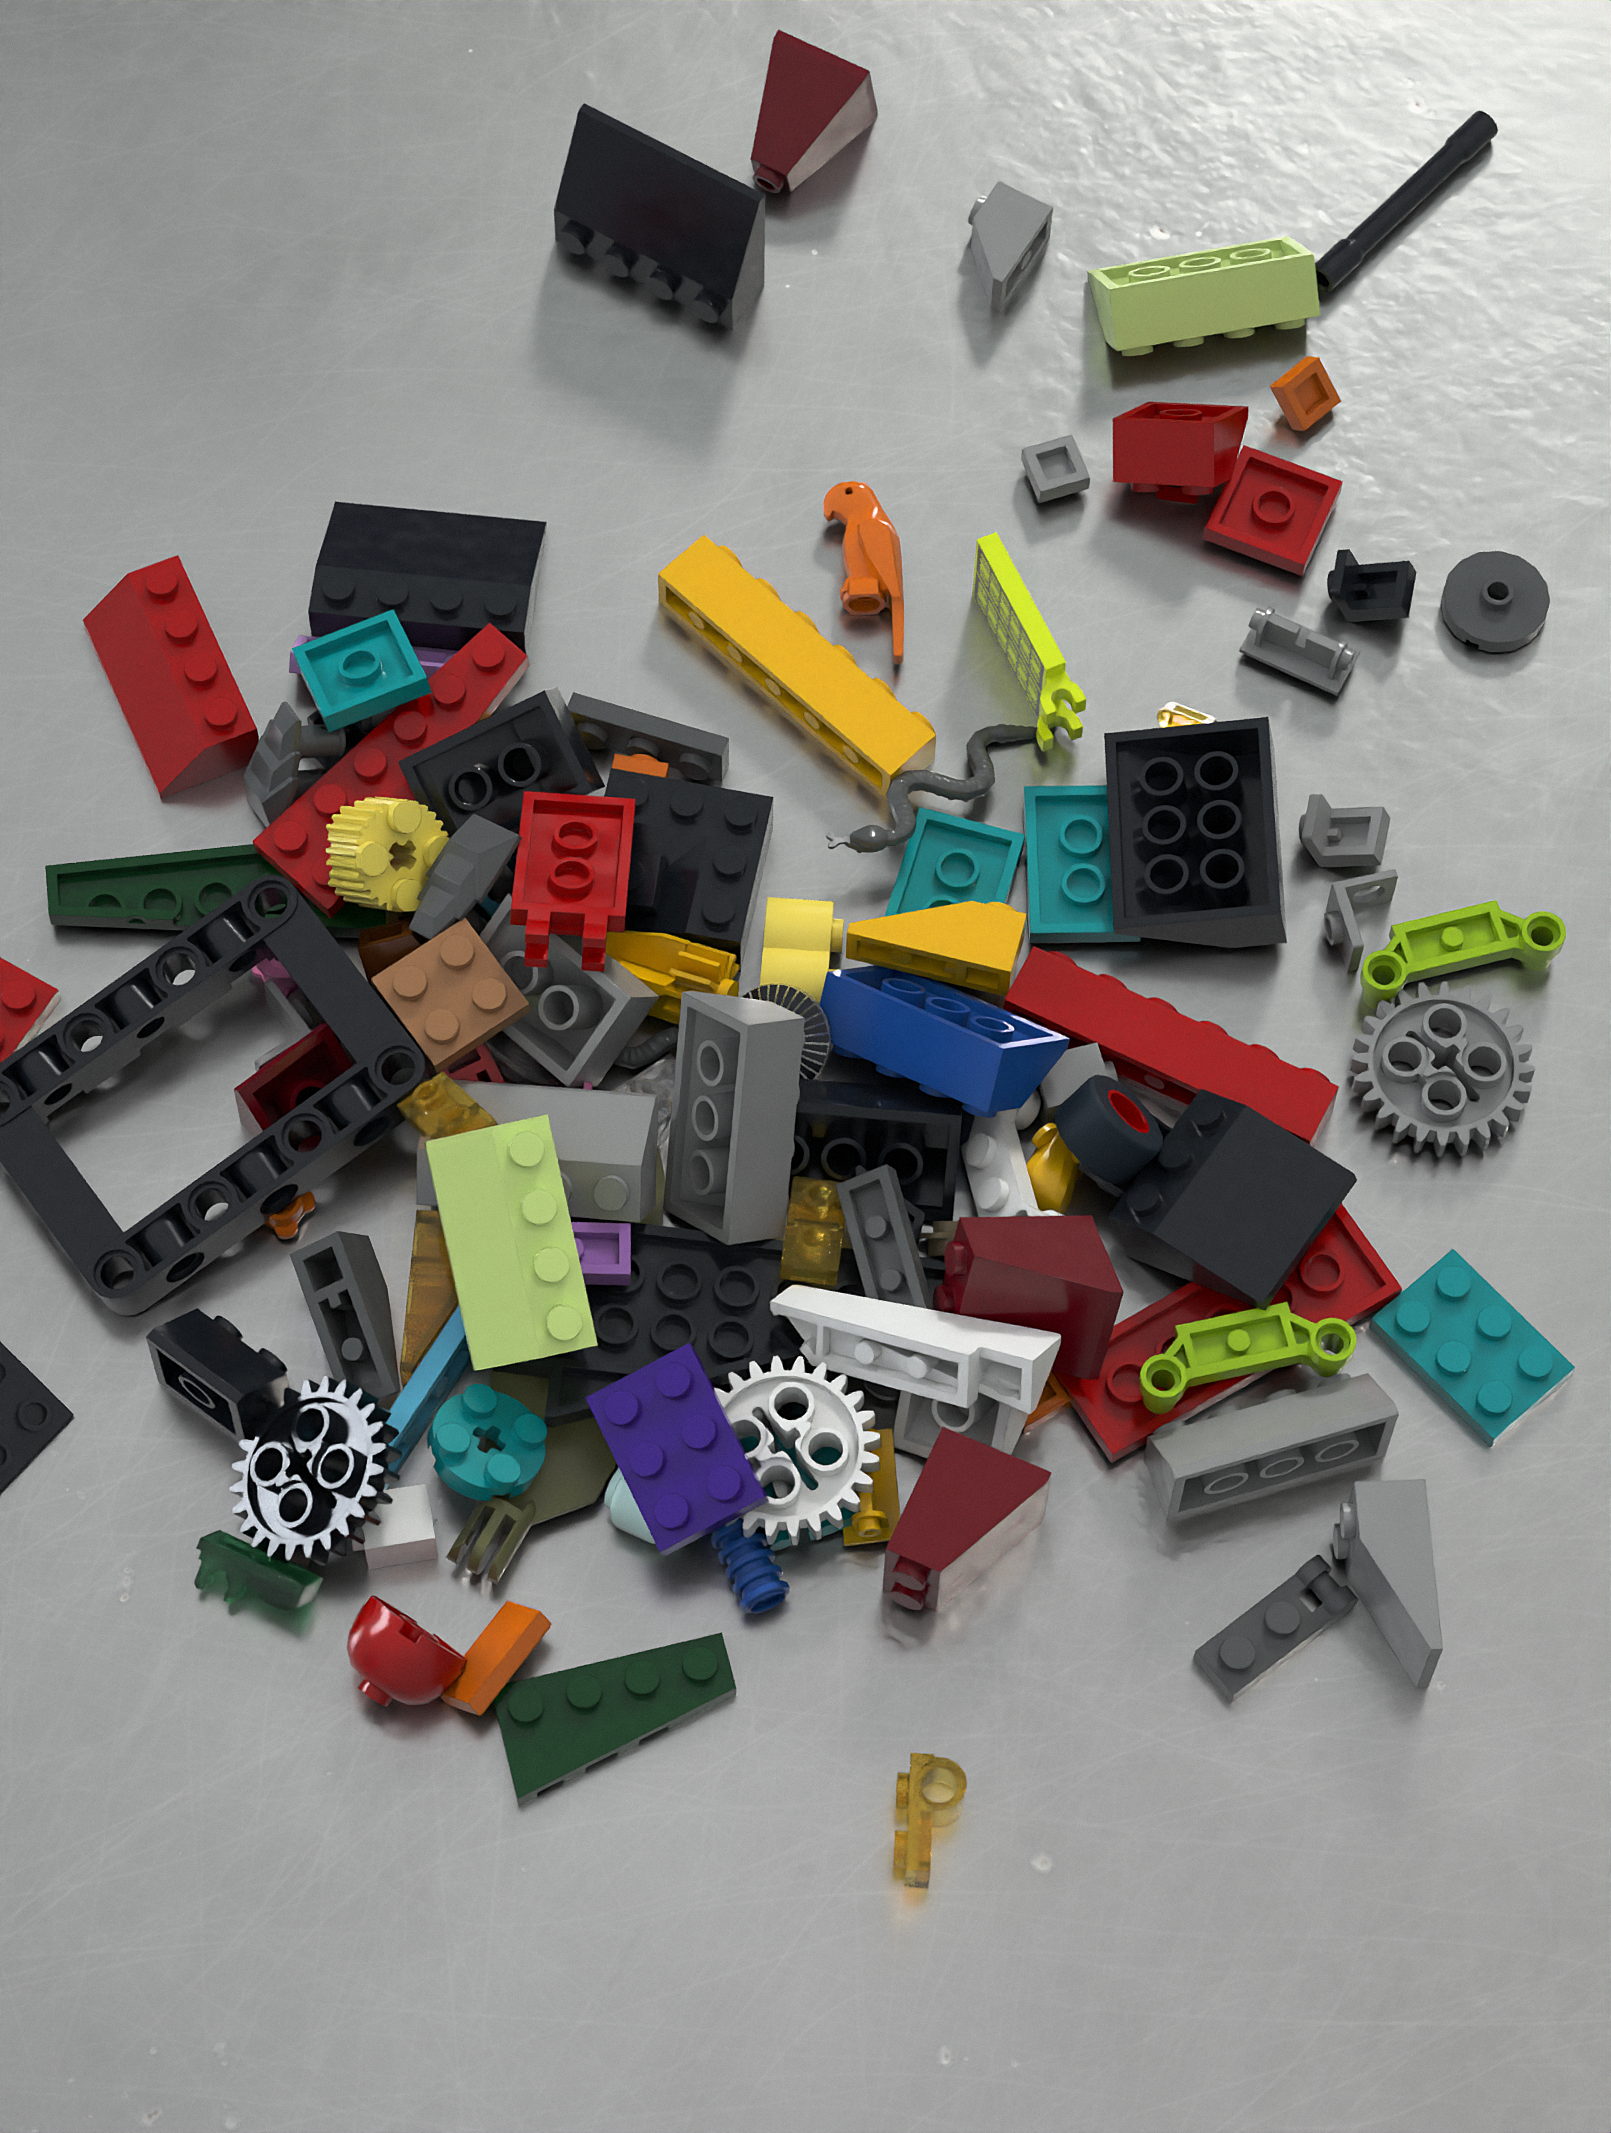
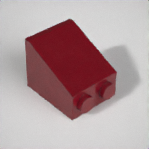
(1039, 1277)
(961, 1520)

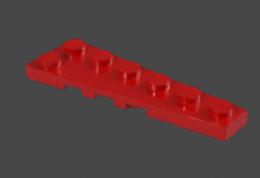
(462, 694)

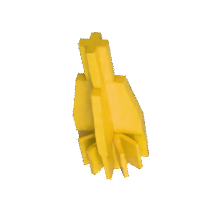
(672, 967)

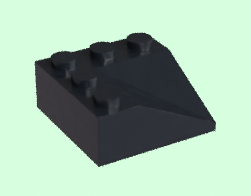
(712, 852)

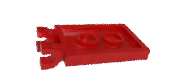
(572, 872)

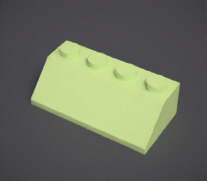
(1205, 295)
(510, 1243)

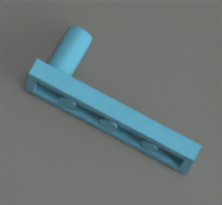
(428, 1388)

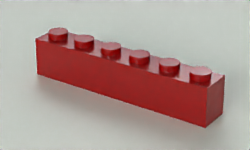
(1165, 1049)

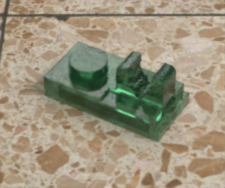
(245, 1566)

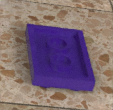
(677, 1449)

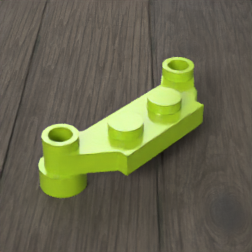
(1459, 942)
(1243, 1346)

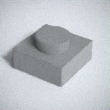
(1055, 468)

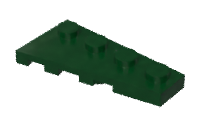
(588, 1712)

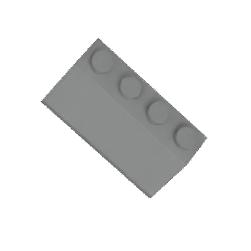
(733, 1116)
(600, 1142)
(1269, 1443)

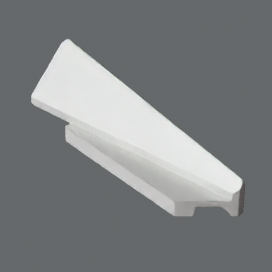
(920, 1348)

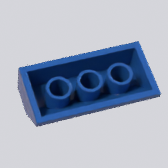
(938, 1037)

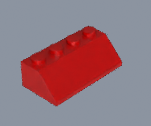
(171, 678)

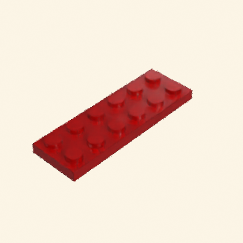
(1334, 1279)

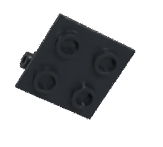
(27, 1415)

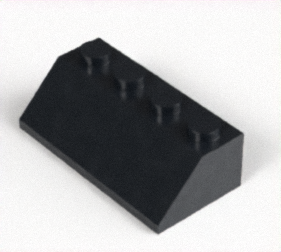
(877, 1126)

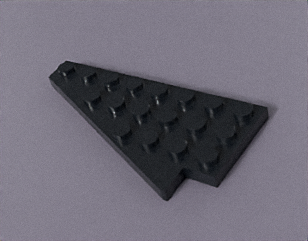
(683, 1293)

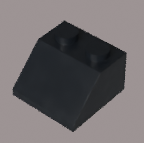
(217, 1371)

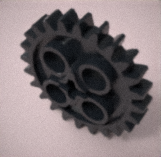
(349, 1457)

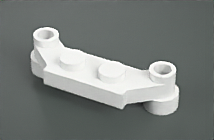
(998, 1164)

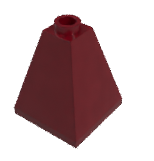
(807, 112)

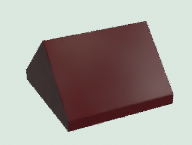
(291, 1081)

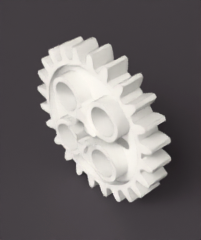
(829, 1422)

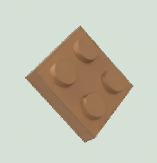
(450, 995)

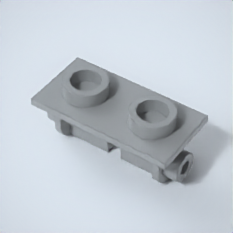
(1298, 650)

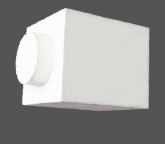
(404, 1530)

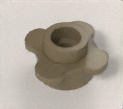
(942, 1233)

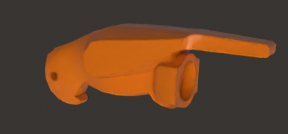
(869, 556)

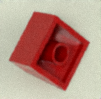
(1177, 446)

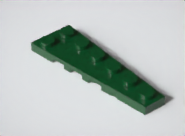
(173, 891)

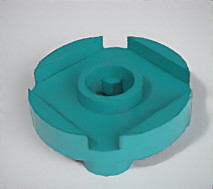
(497, 1417)

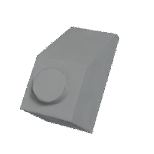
(1007, 238)

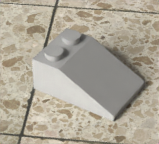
(575, 1015)
(1392, 1568)

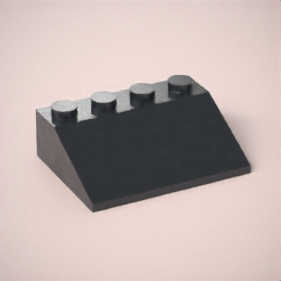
(661, 218)
(433, 568)
(1196, 834)

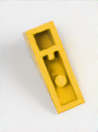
(951, 943)

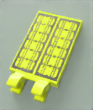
(1025, 642)

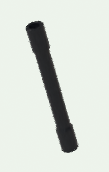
(1458, 149)

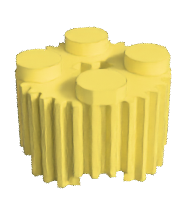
(383, 852)

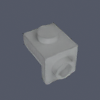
(1343, 834)

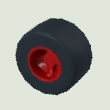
(1108, 1129)

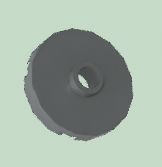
(1491, 622)

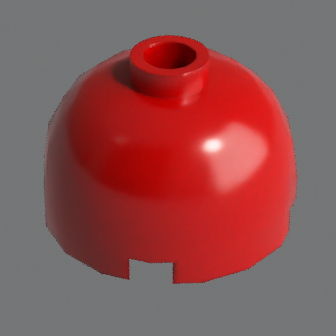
(399, 1656)

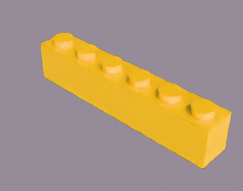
(795, 664)

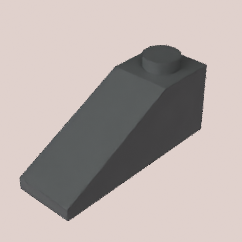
(350, 1310)

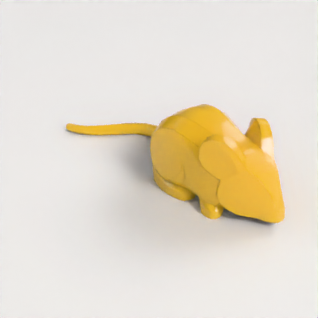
(1052, 1170)

